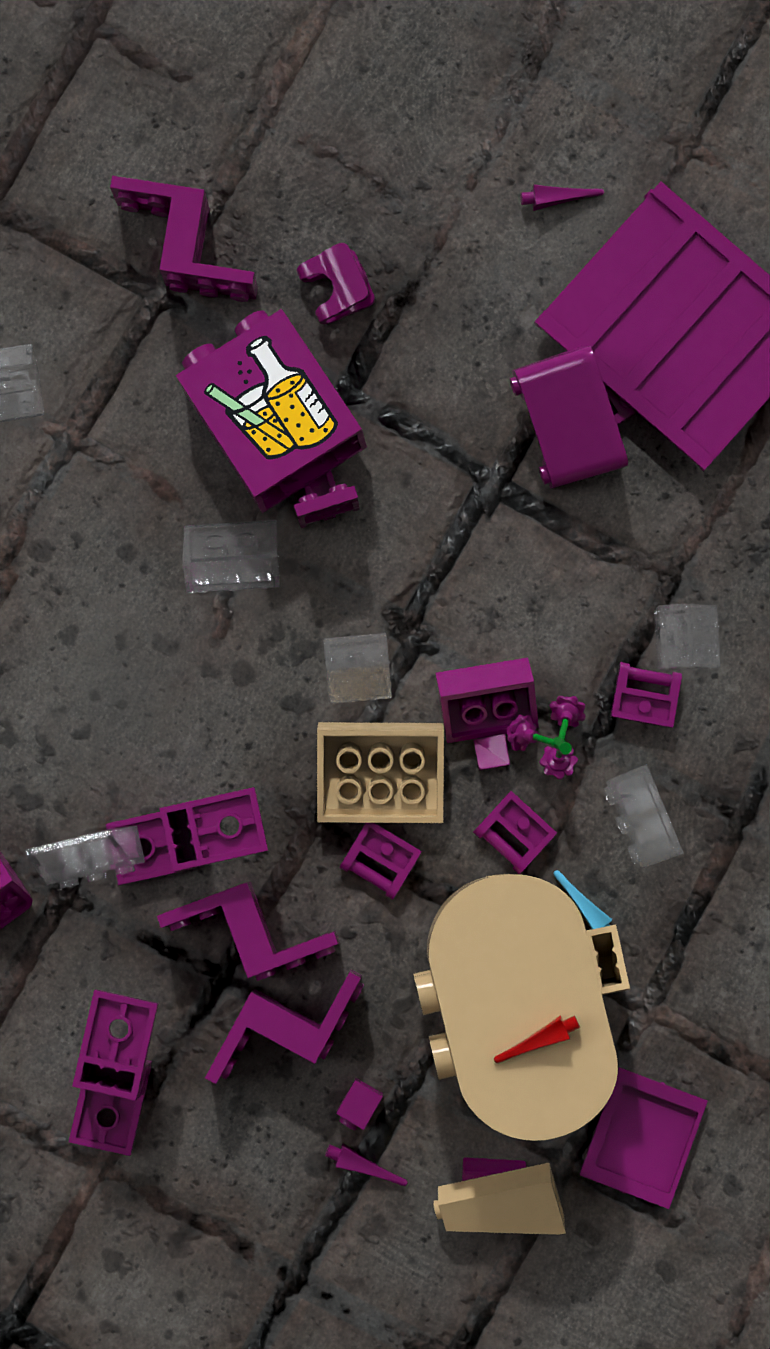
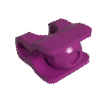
(348, 278)

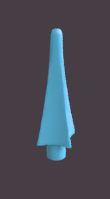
(594, 916)

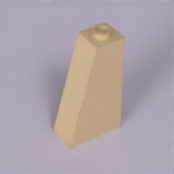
(608, 959)
(503, 1203)

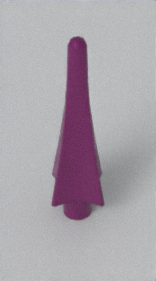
(547, 196)
(351, 1160)

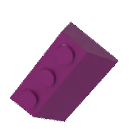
(485, 698)

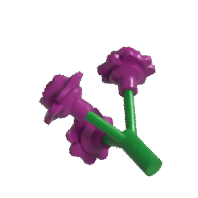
(560, 758)

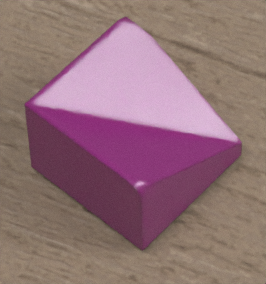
(491, 752)

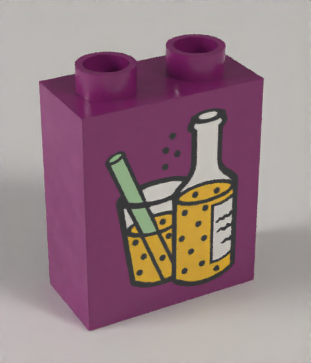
(270, 408)

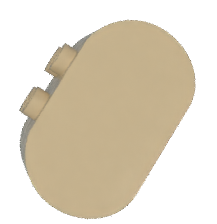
(502, 967)

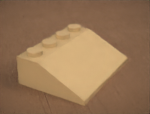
(380, 772)

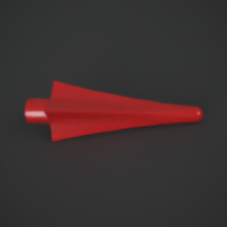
(553, 1033)

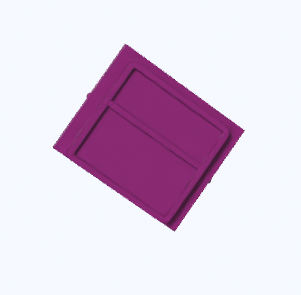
(643, 1138)

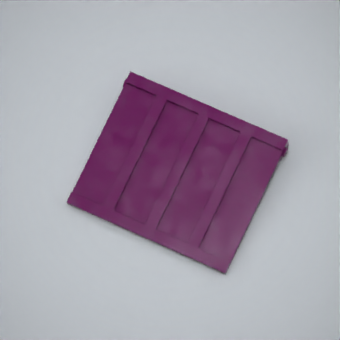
(673, 324)

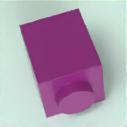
(358, 1105)

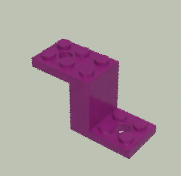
(184, 238)
(192, 837)
(249, 931)
(284, 1027)
(113, 1072)

